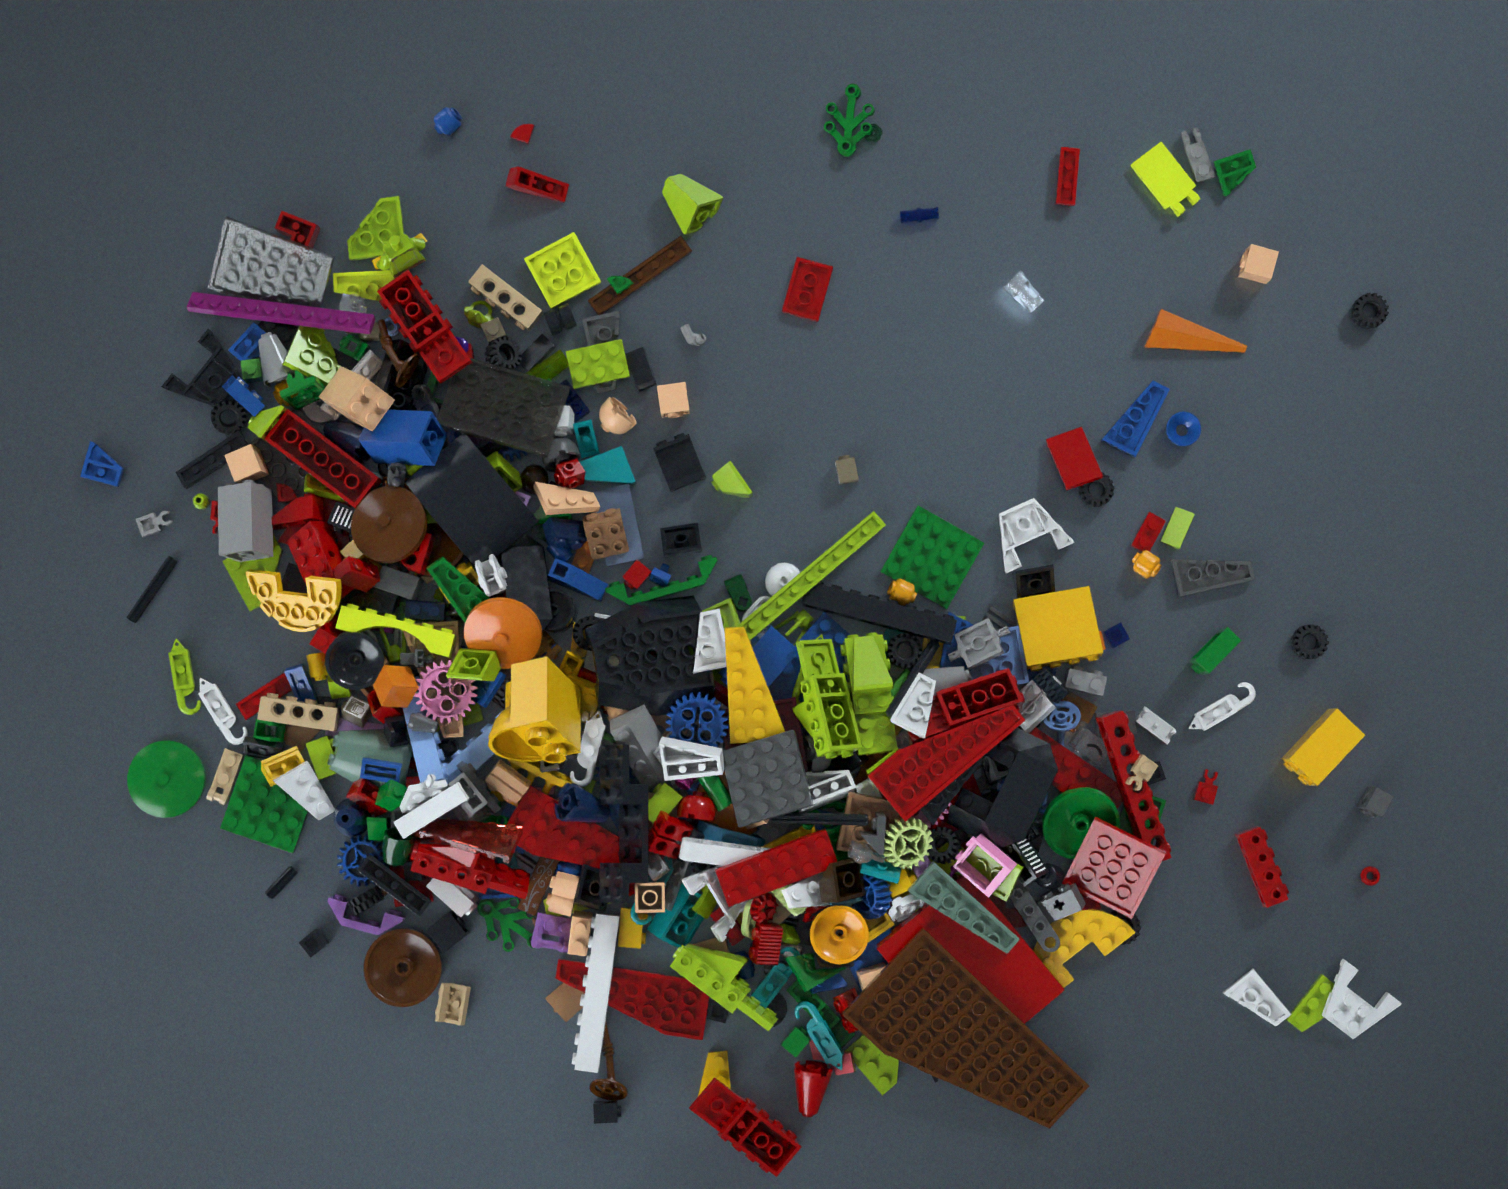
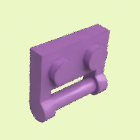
(554, 926)

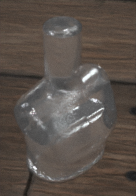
(863, 853)

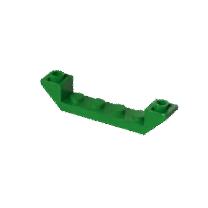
(706, 567)

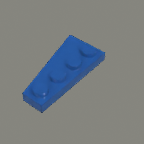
(1136, 422)

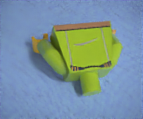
(401, 254)

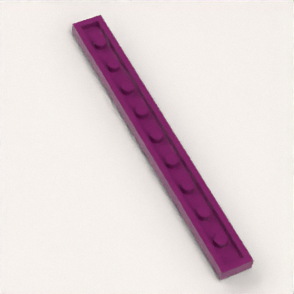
(281, 313)

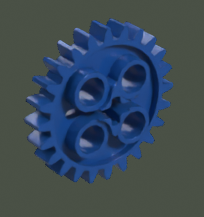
(714, 725)

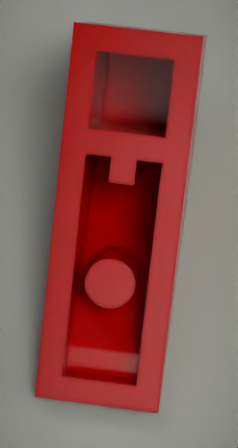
(536, 184)
(299, 512)

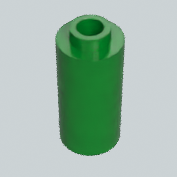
(716, 791)

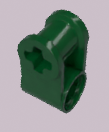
(738, 589)

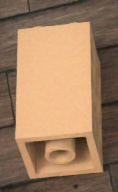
(356, 398)

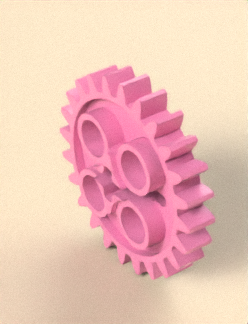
(434, 705)

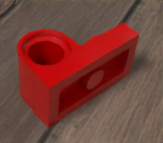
(422, 556)

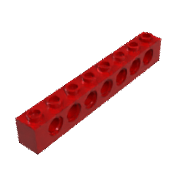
(1107, 725)

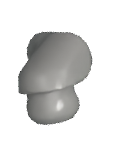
(693, 338)

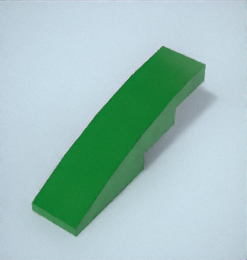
(831, 1018)

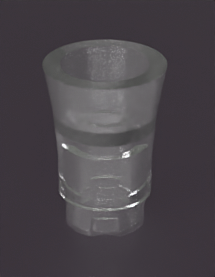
(1023, 292)

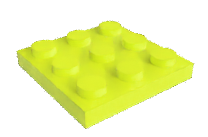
(562, 270)

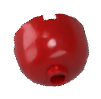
(697, 807)

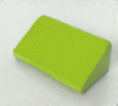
(1177, 528)

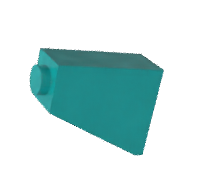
(609, 468)

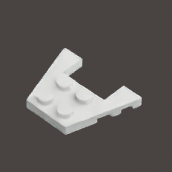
(1023, 525)
(709, 877)
(1349, 1010)

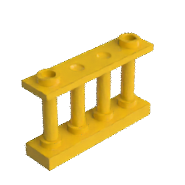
(533, 768)

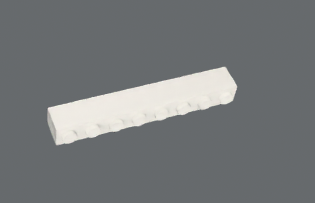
(597, 992)

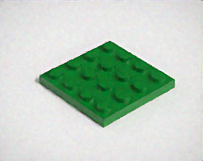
(932, 556)
(263, 811)

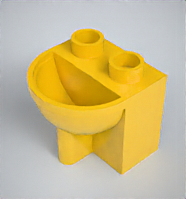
(539, 715)

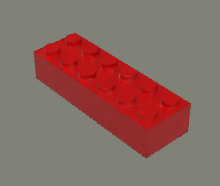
(322, 458)

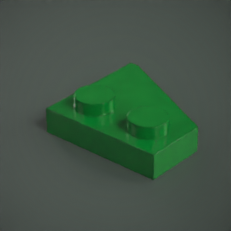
(1234, 169)

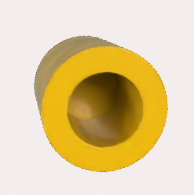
(317, 666)

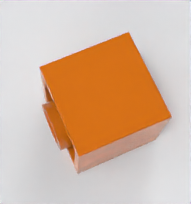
(395, 686)

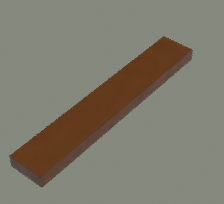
(642, 275)

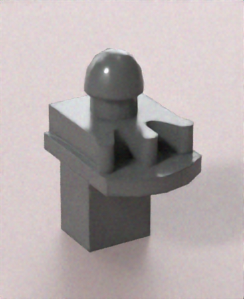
(396, 474)
(417, 658)

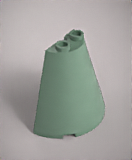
(371, 743)

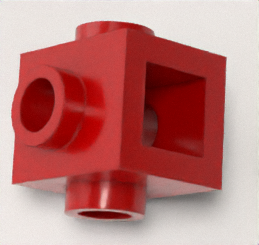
(569, 474)

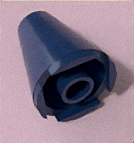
(346, 437)
(579, 805)
(357, 818)

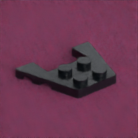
(208, 382)

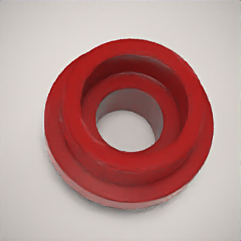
(1376, 876)

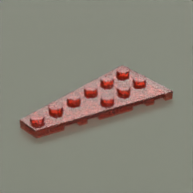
(475, 836)

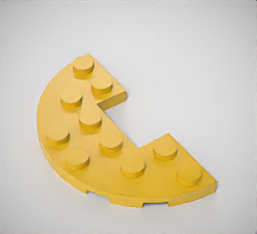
(292, 609)
(1076, 933)

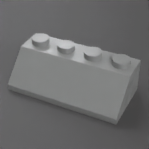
(643, 737)

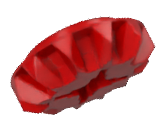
(759, 903)

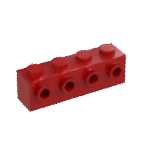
(1262, 866)

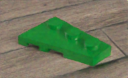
(804, 970)

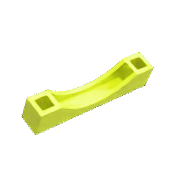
(436, 641)

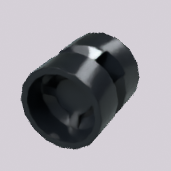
(560, 319)

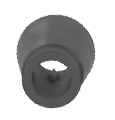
(422, 723)

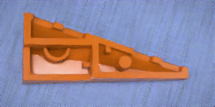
(1178, 333)

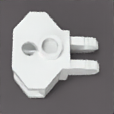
(491, 576)

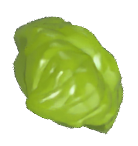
(475, 317)

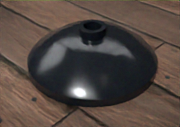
(351, 673)

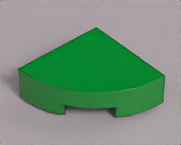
(619, 283)

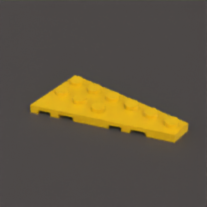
(749, 698)

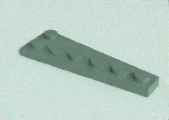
(948, 897)

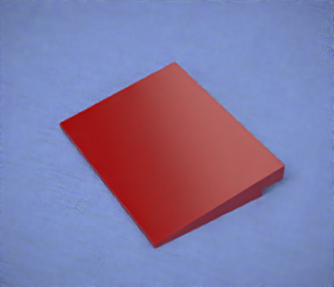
(1013, 977)

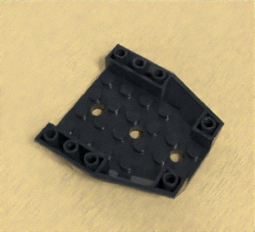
(649, 626)

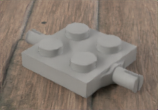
(979, 643)

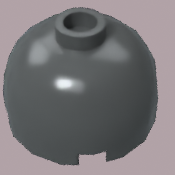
(560, 451)
(814, 763)

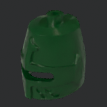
(396, 851)

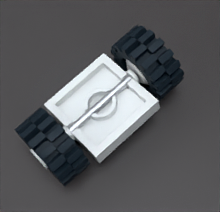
(1037, 704)

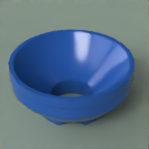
(1190, 422)

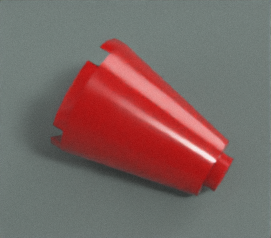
(811, 1085)

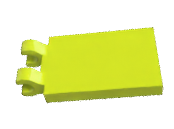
(1165, 178)

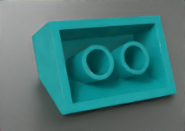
(681, 923)

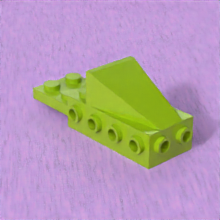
(870, 690)
(827, 702)
(716, 976)

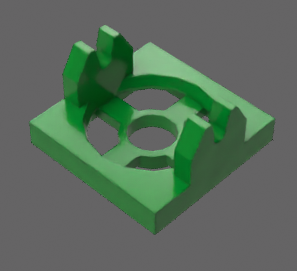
(299, 386)

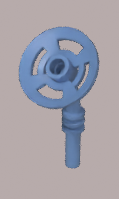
(1061, 719)

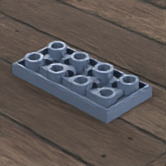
(621, 498)

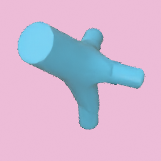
(847, 902)

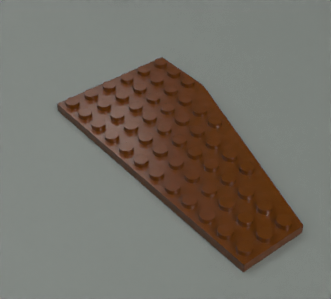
(955, 1029)

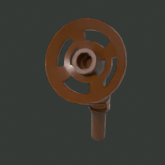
(404, 369)
(610, 1084)

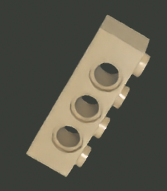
(483, 277)
(268, 712)

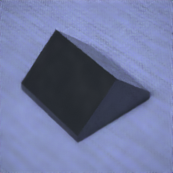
(681, 540)
(1034, 581)
(588, 889)

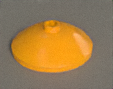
(839, 948)

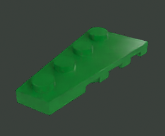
(457, 587)

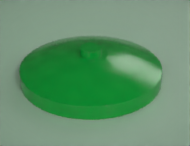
(166, 779)
(1071, 816)

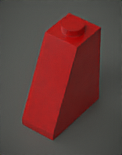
(326, 635)

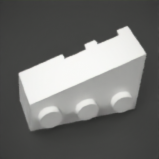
(689, 759)
(828, 787)

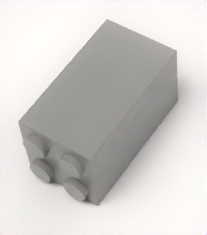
(245, 521)

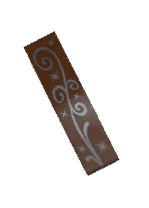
(538, 885)

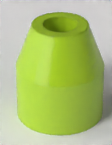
(205, 501)

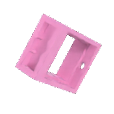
(974, 875)

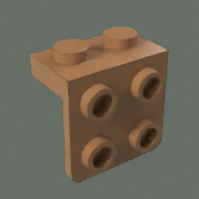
(605, 533)

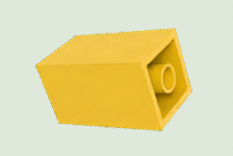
(1322, 747)

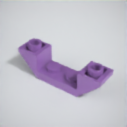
(340, 908)

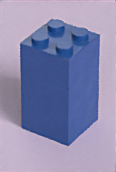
(405, 438)
(772, 652)

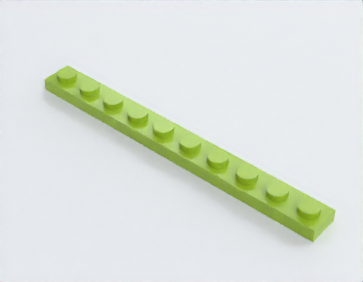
(812, 575)

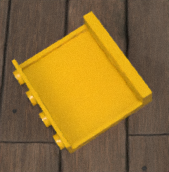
(1058, 628)

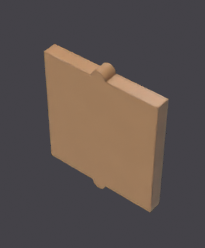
(299, 735)
(565, 1001)

